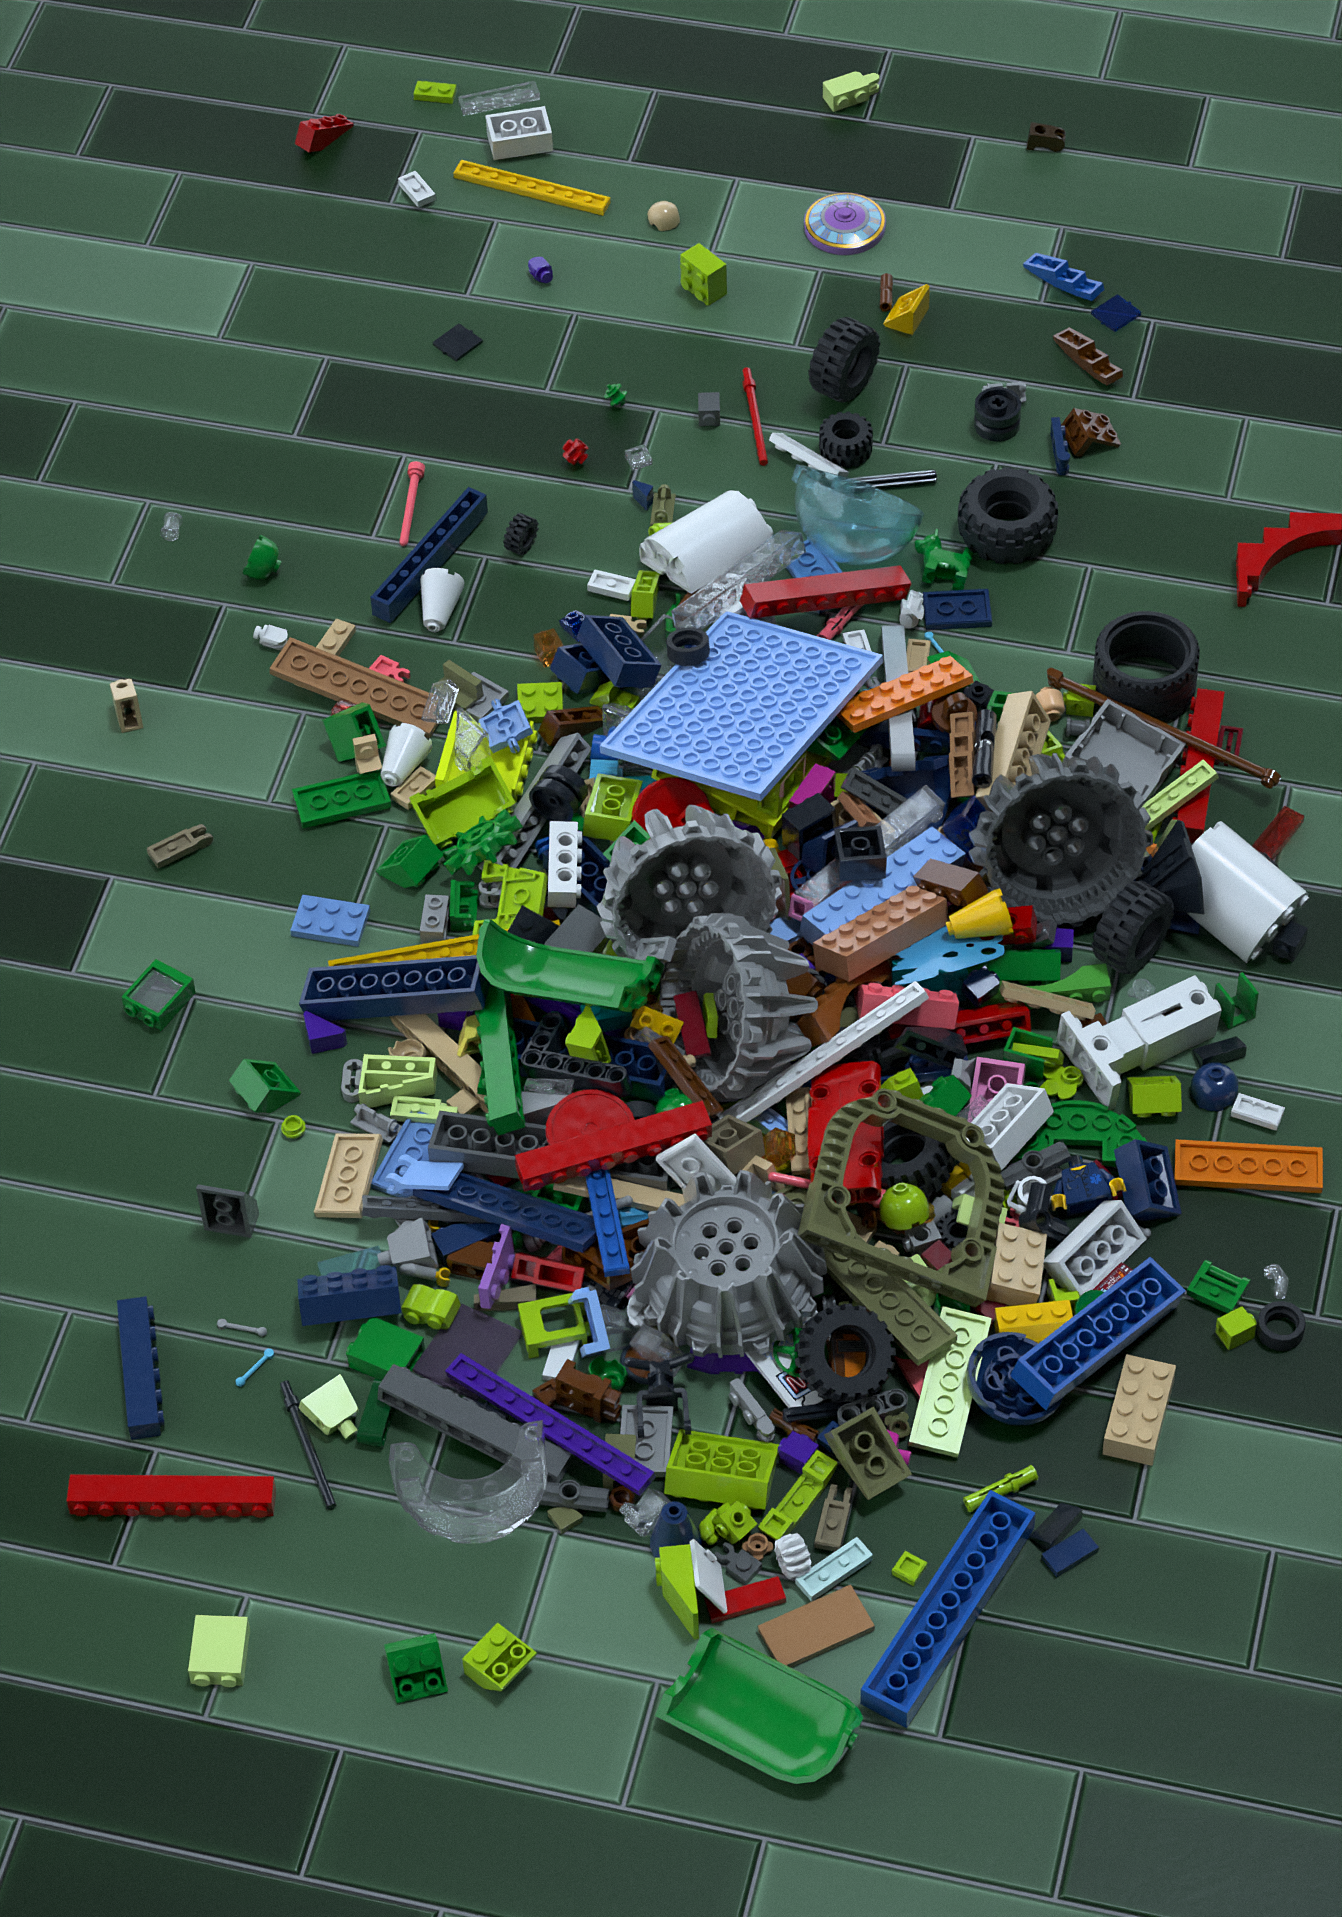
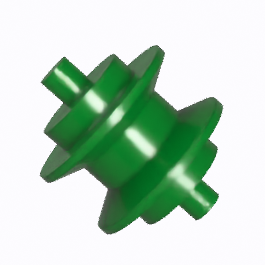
(613, 392)

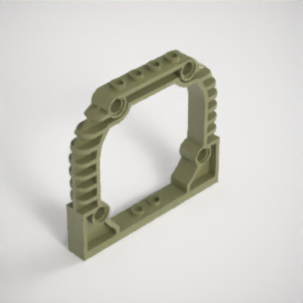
(830, 1227)

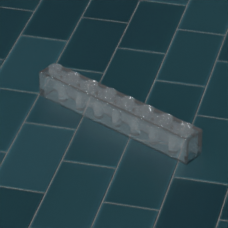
(727, 588)
(897, 830)

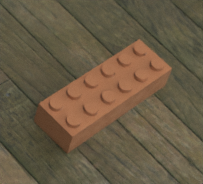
(880, 933)

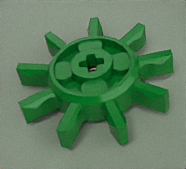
(481, 842)

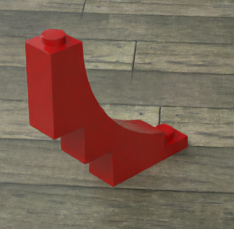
(1303, 532)

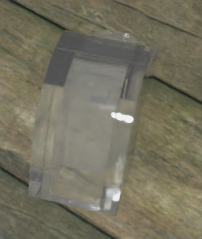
(644, 1514)

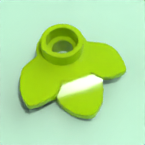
(1062, 1081)

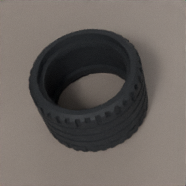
(1148, 636)

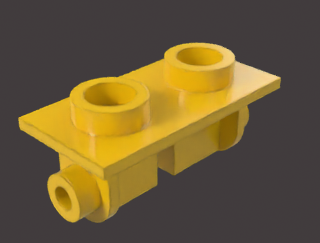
(656, 1021)

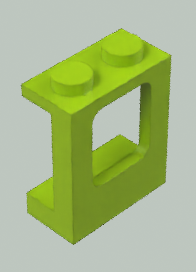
(533, 1327)

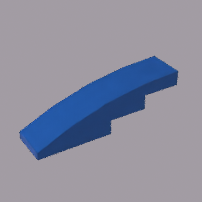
(1058, 274)

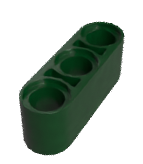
(375, 1419)

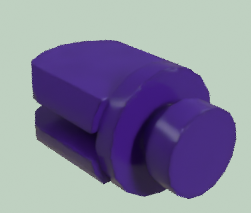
(540, 269)

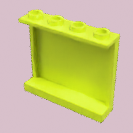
(510, 765)

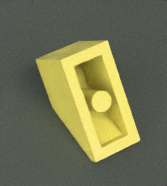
(469, 1037)

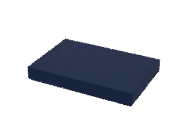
(957, 609)

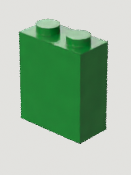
(381, 1346)

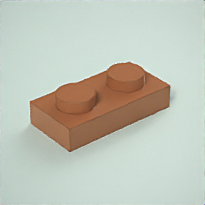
(858, 810)

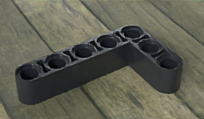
(543, 1061)

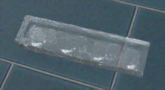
(498, 98)

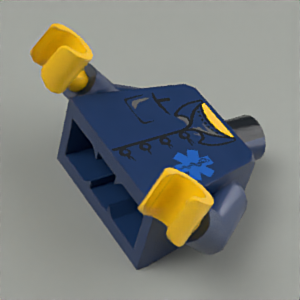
(1084, 1187)

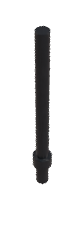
(292, 1405)

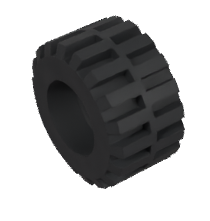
(846, 439)

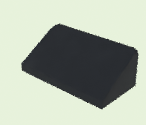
(1220, 1051)
(1056, 1525)

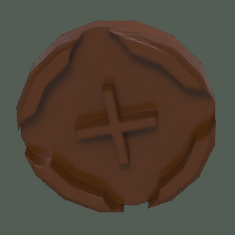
(949, 705)

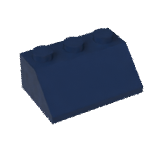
(1148, 1180)

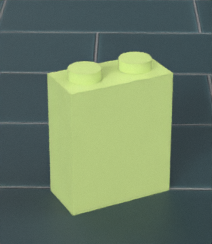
(219, 1650)

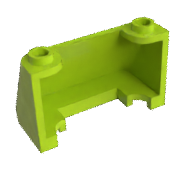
(461, 802)

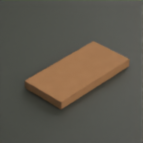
(816, 1627)

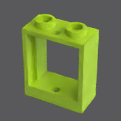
(780, 794)

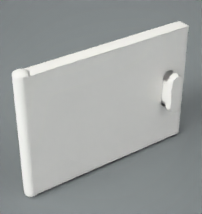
(708, 1575)

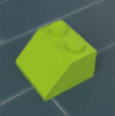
(1154, 1095)

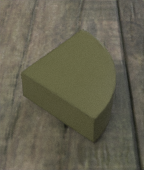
(564, 1518)

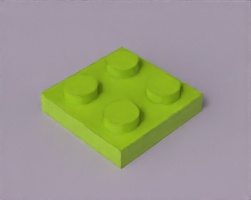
(540, 698)

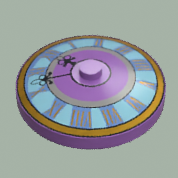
(845, 223)

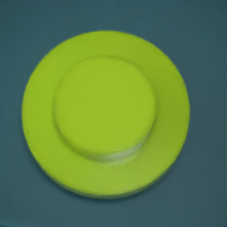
(293, 1126)

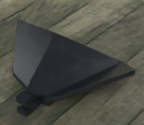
(1175, 870)

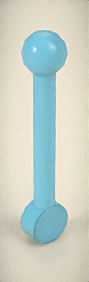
(929, 636)
(268, 1354)

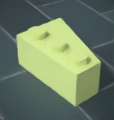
(395, 1076)

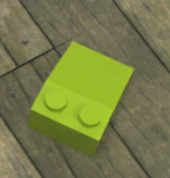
(610, 806)
(676, 1577)

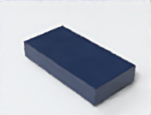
(1070, 1552)

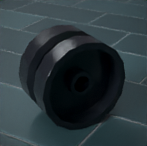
(997, 414)
(558, 793)

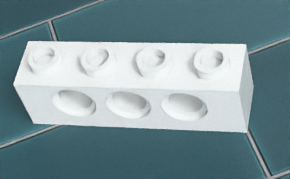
(563, 864)

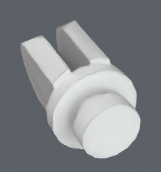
(271, 636)

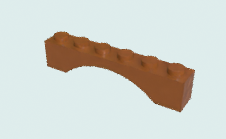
(825, 1021)

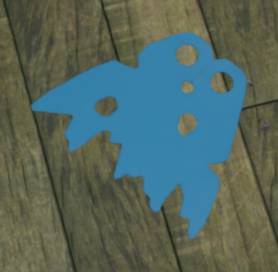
(928, 955)

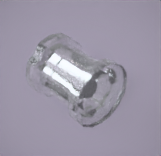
(171, 524)

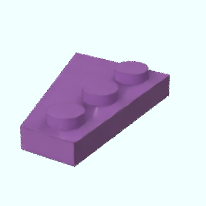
(498, 1272)

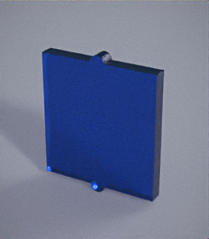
(1116, 313)

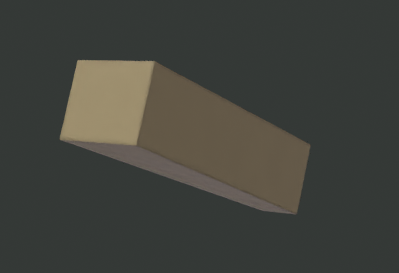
(509, 1298)

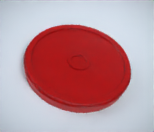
(669, 796)
(585, 1113)

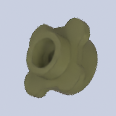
(903, 1429)

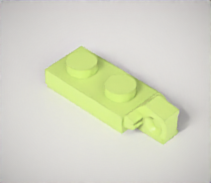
(403, 1105)

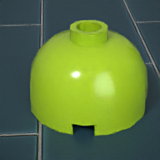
(903, 1206)

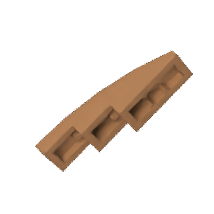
(961, 754)

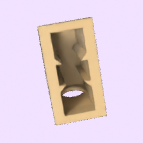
(125, 697)

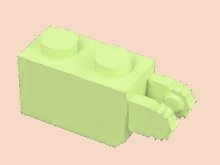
(849, 89)

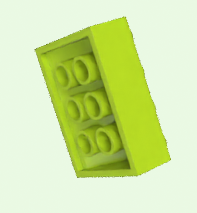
(721, 1469)

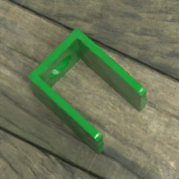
(1245, 1000)
(1033, 1064)

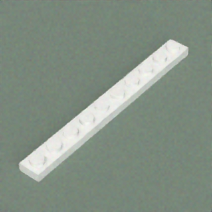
(828, 1053)

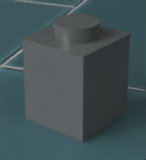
(709, 409)

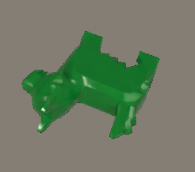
(943, 563)

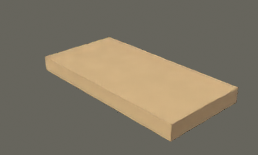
(348, 1175)

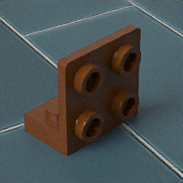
(1087, 427)

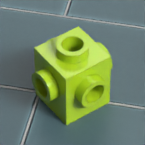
(733, 1521)

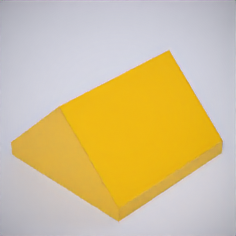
(909, 310)

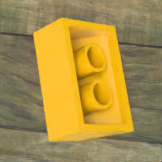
(1033, 1320)

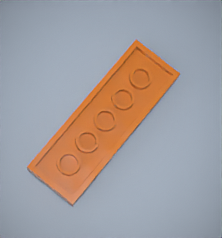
(904, 693)
(1248, 1166)

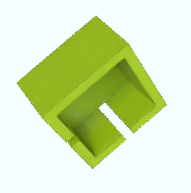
(703, 274)

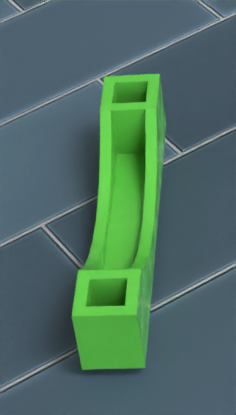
(1087, 984)

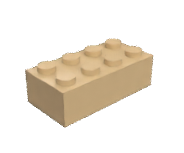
(1139, 1410)

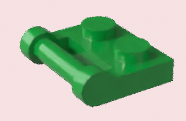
(1216, 1292)

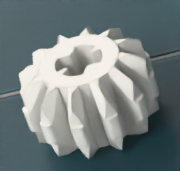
(792, 1556)

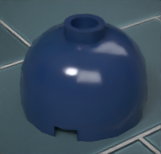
(1214, 1087)

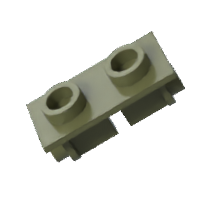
(663, 506)

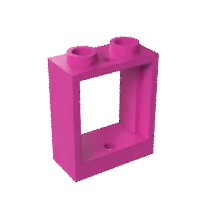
(818, 780)

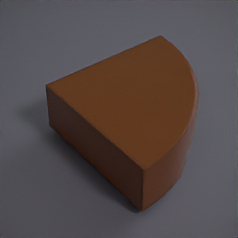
(546, 1393)

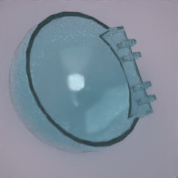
(852, 518)

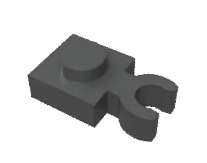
(740, 1565)

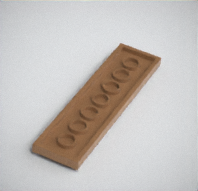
(349, 681)

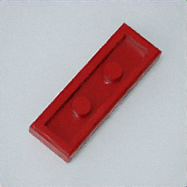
(748, 1599)

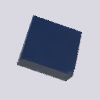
(643, 494)

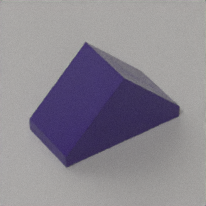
(323, 1034)

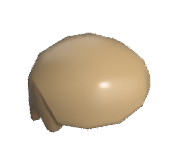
(664, 215)
(408, 1048)

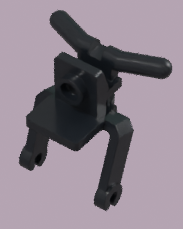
(661, 1387)

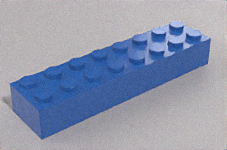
(1097, 1333)

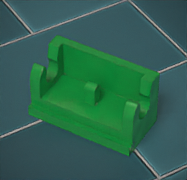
(463, 905)

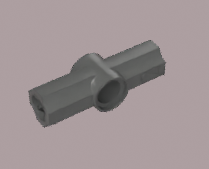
(1042, 1161)
(584, 1497)

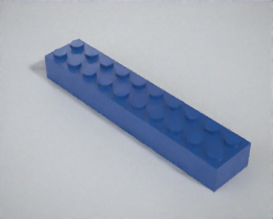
(947, 1609)

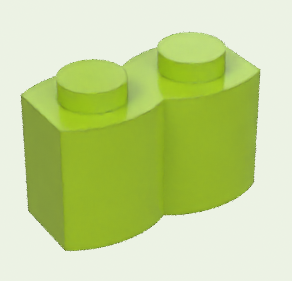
(430, 1306)

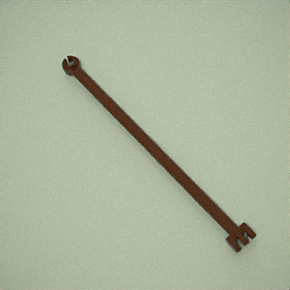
(1269, 777)

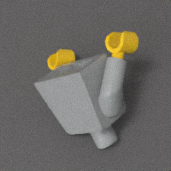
(414, 1251)

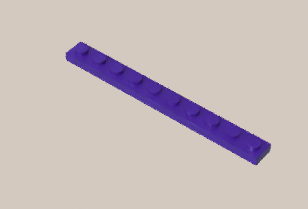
(556, 1426)

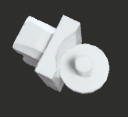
(911, 609)

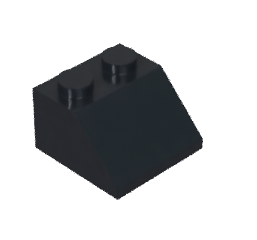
(532, 926)

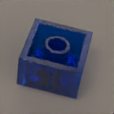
(963, 821)

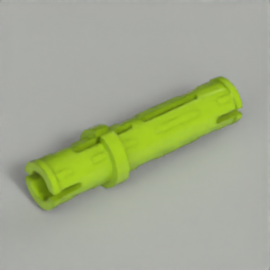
(1009, 1484)

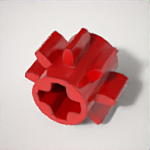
(575, 451)

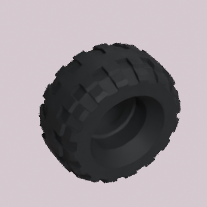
(1007, 494)

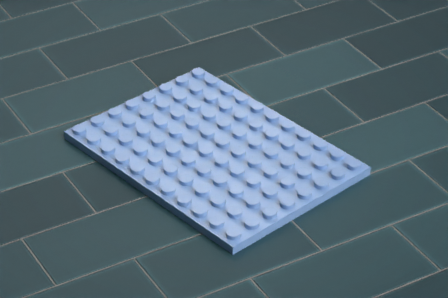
(744, 708)

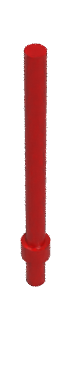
(750, 387)

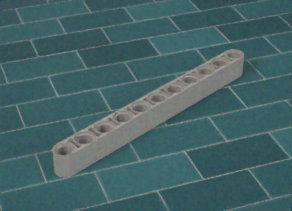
(899, 726)

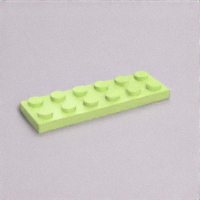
(945, 1391)

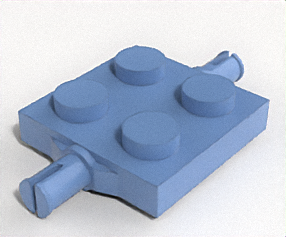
(506, 726)

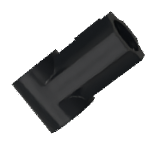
(1037, 1215)

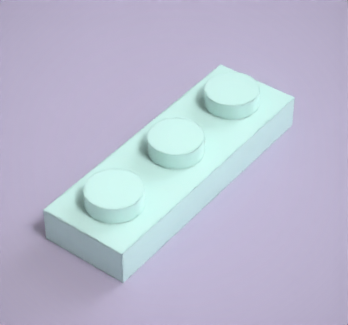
(834, 1569)

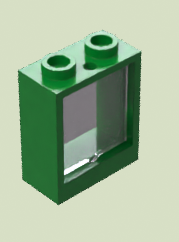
(158, 995)

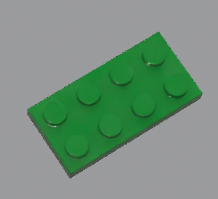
(341, 798)

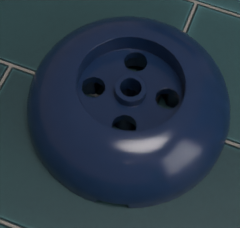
(999, 1357)

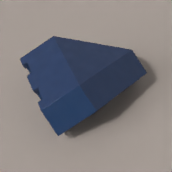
(931, 771)

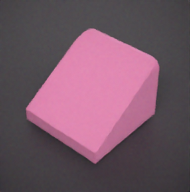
(799, 907)

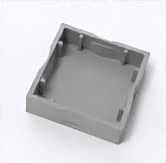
(1135, 748)

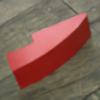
(547, 1272)

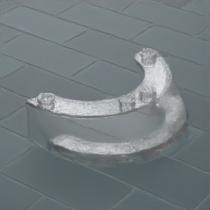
(473, 1508)

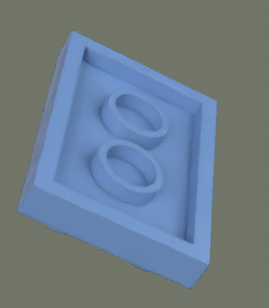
(330, 920)

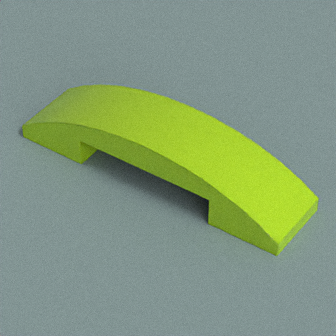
(800, 1497)

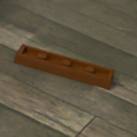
(684, 1075)

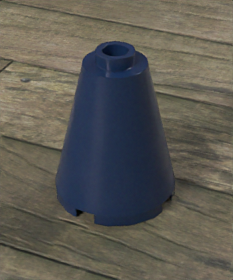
(673, 1528)

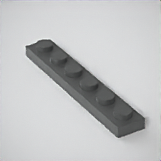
(412, 1208)

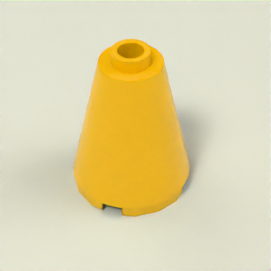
(981, 918)

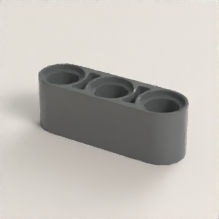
(881, 1402)

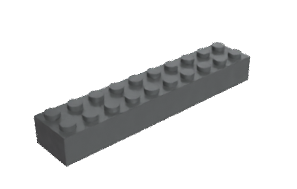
(481, 1150)

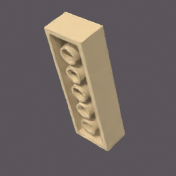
(1018, 737)

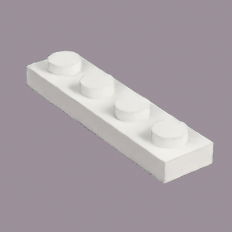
(803, 453)

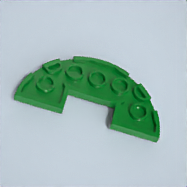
(1085, 1125)

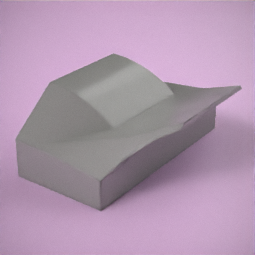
(964, 1072)

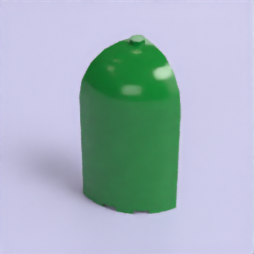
(564, 973)
(761, 1711)

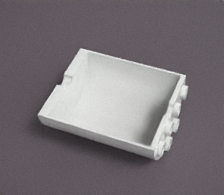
(706, 541)
(1242, 892)

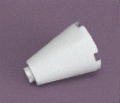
(439, 596)
(403, 753)

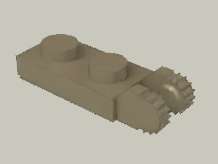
(179, 845)
(833, 1520)

